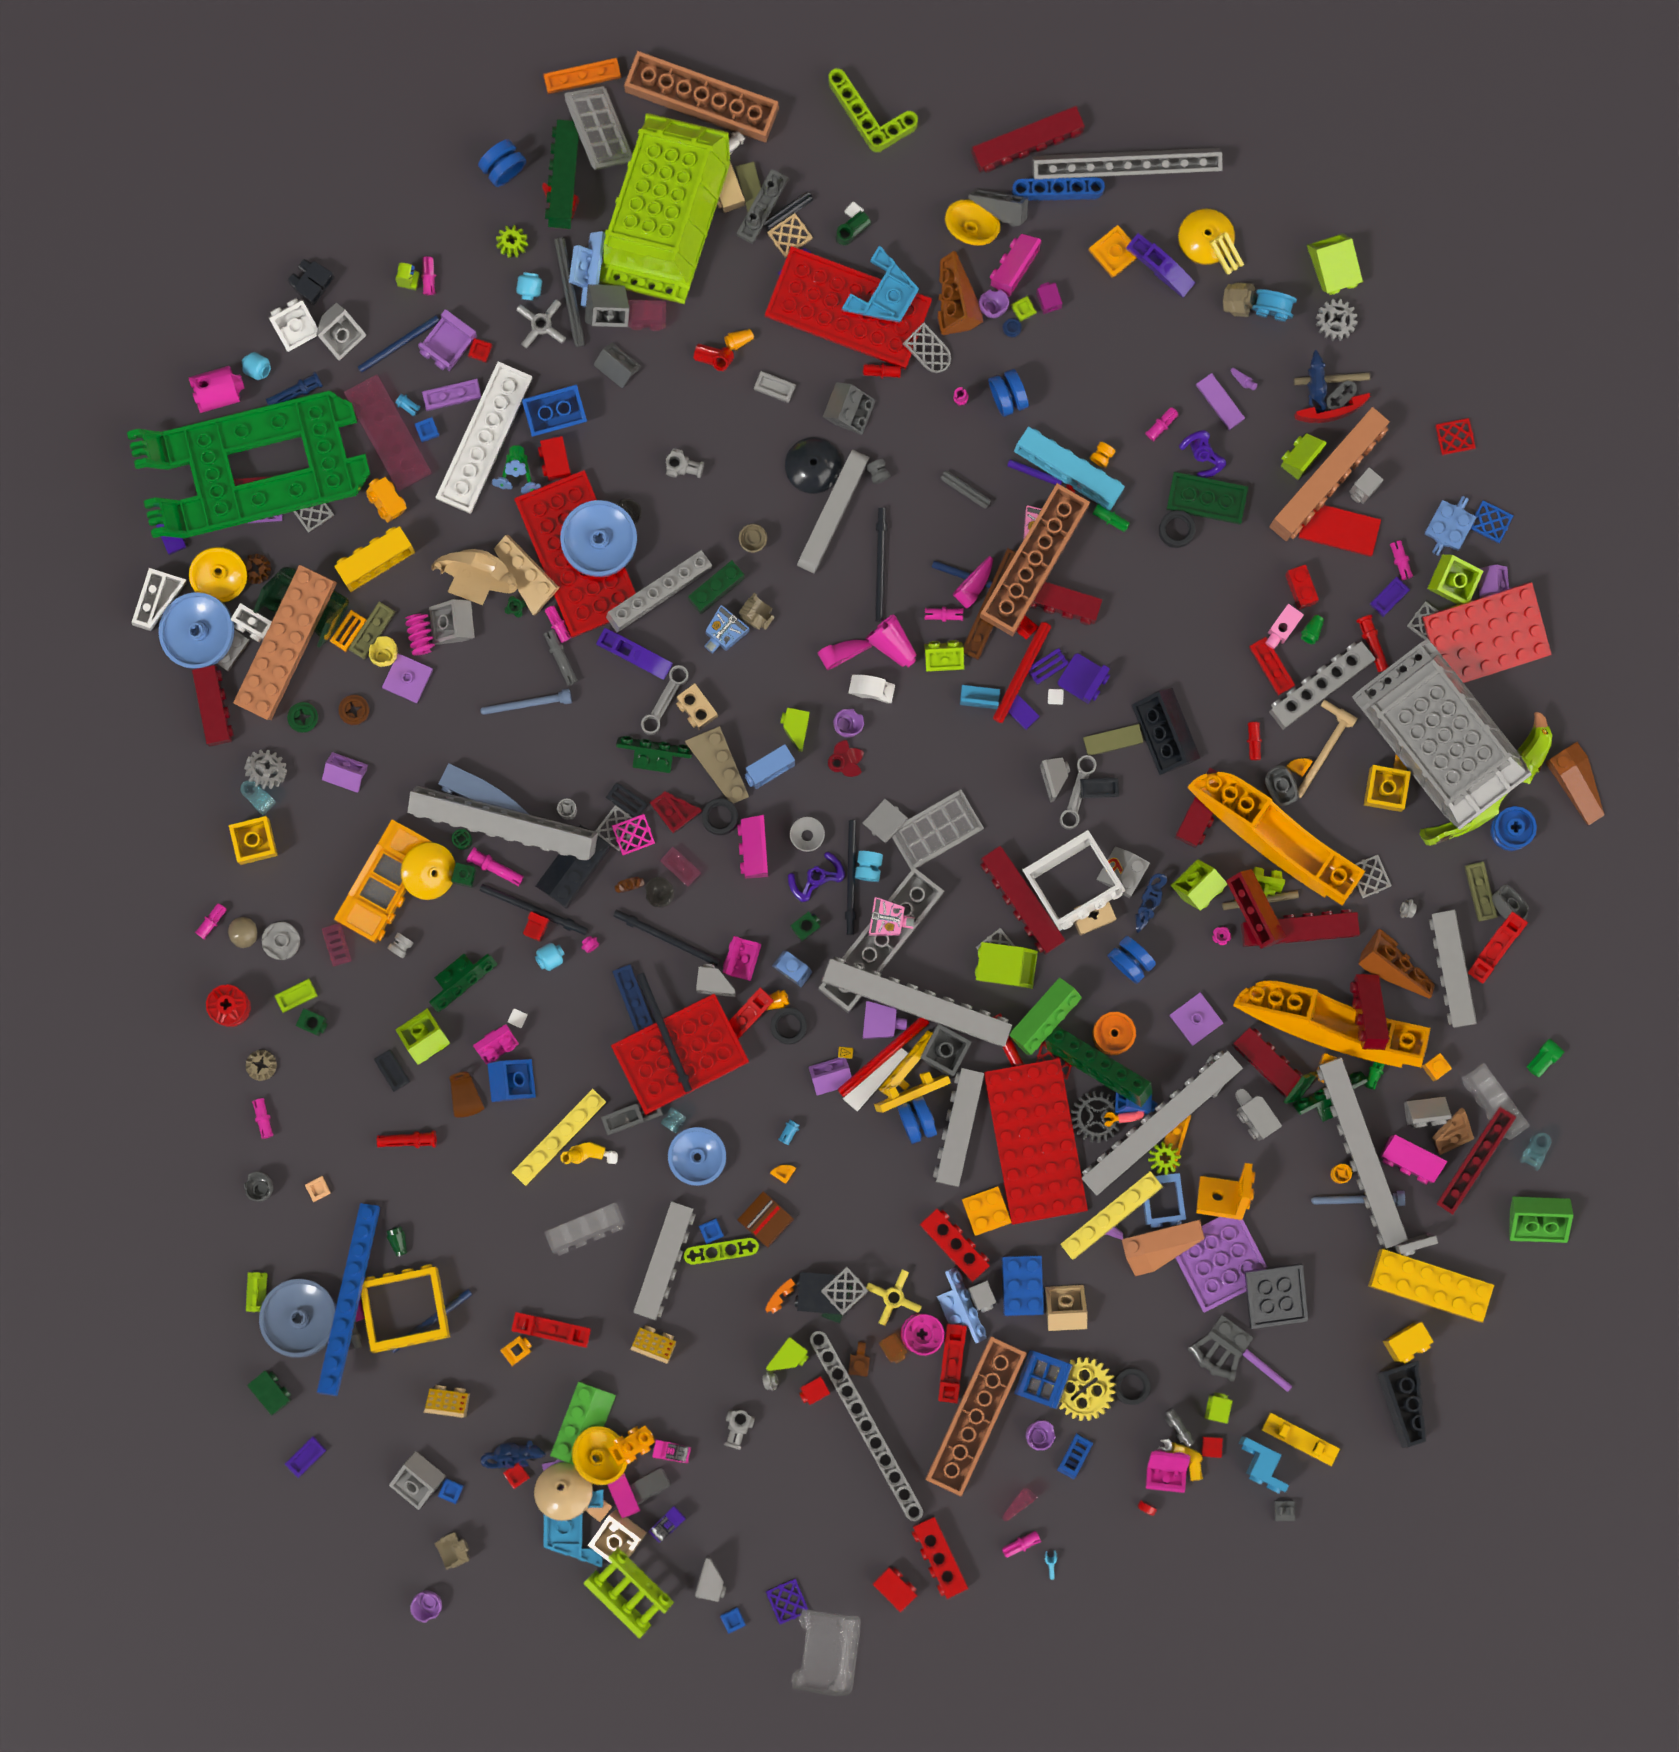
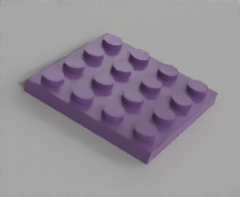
(1219, 1261)

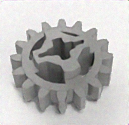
(1340, 326)
(265, 769)

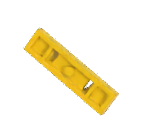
(897, 1077)
(895, 1099)
(1300, 1439)

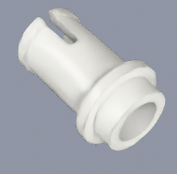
(735, 141)

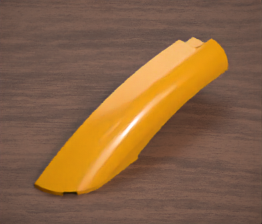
(1277, 835)
(1329, 1022)

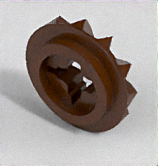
(264, 570)
(345, 707)
(629, 884)

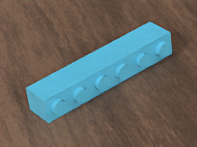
(1069, 468)

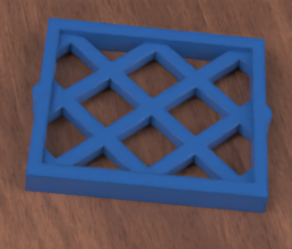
(1497, 510)

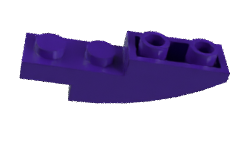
(1162, 264)
(634, 653)

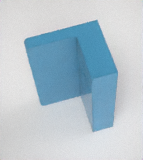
(979, 697)

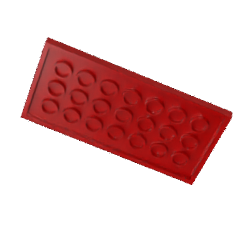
(812, 299)
(581, 597)
(1035, 1141)

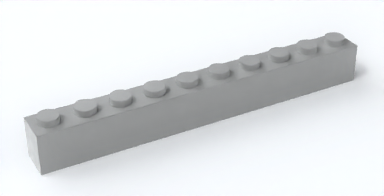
(1127, 163)
(502, 823)
(916, 1002)
(1162, 1122)
(1363, 1153)

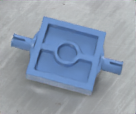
(1450, 525)

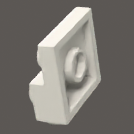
(293, 324)

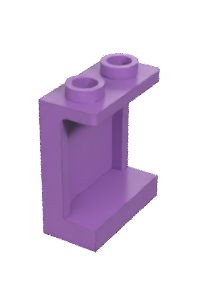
(447, 341)

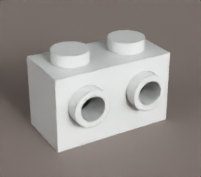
(251, 622)

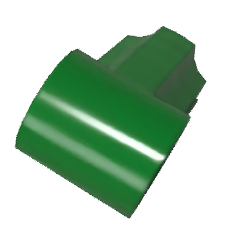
(1548, 1054)

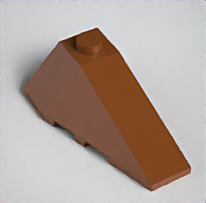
(959, 304)
(1385, 959)

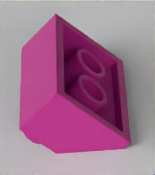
(1015, 263)
(753, 847)
(1412, 1159)

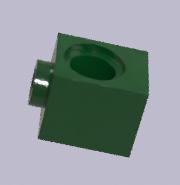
(463, 875)
(802, 934)
(303, 1021)

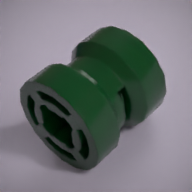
(461, 839)

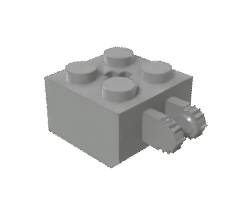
(1256, 1115)

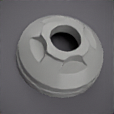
(812, 825)

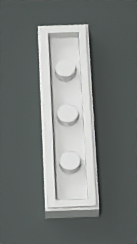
(865, 1089)

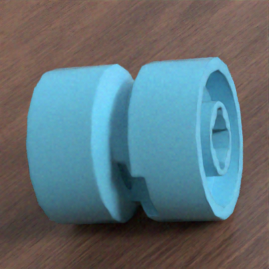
(869, 866)

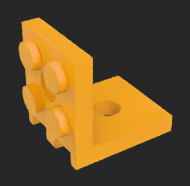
(1235, 1195)

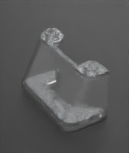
(828, 1653)

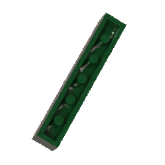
(563, 174)

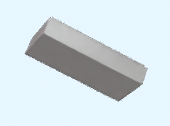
(774, 387)

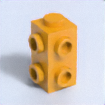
(385, 499)
(637, 1442)

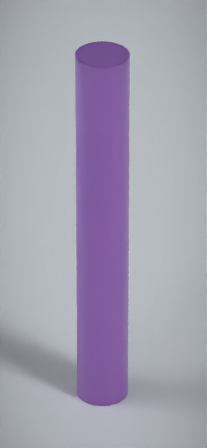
(1267, 1370)

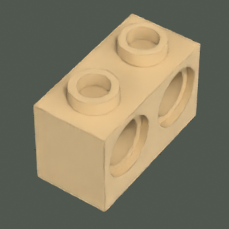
(700, 704)

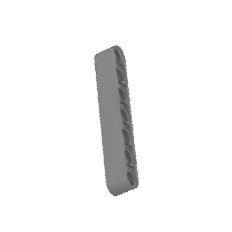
(833, 511)

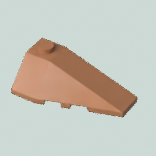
(1154, 1249)

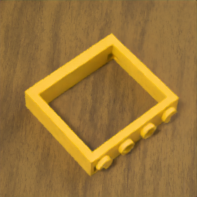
(410, 1340)

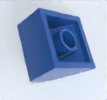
(511, 1080)

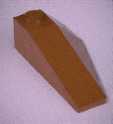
(1576, 778)

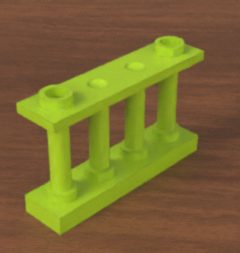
(617, 1603)

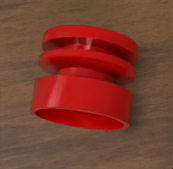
(235, 1014)

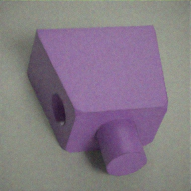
(881, 1021)

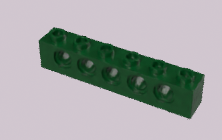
(1099, 1066)

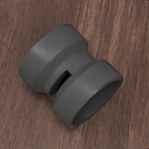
(878, 471)

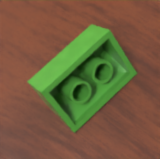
(1540, 1219)

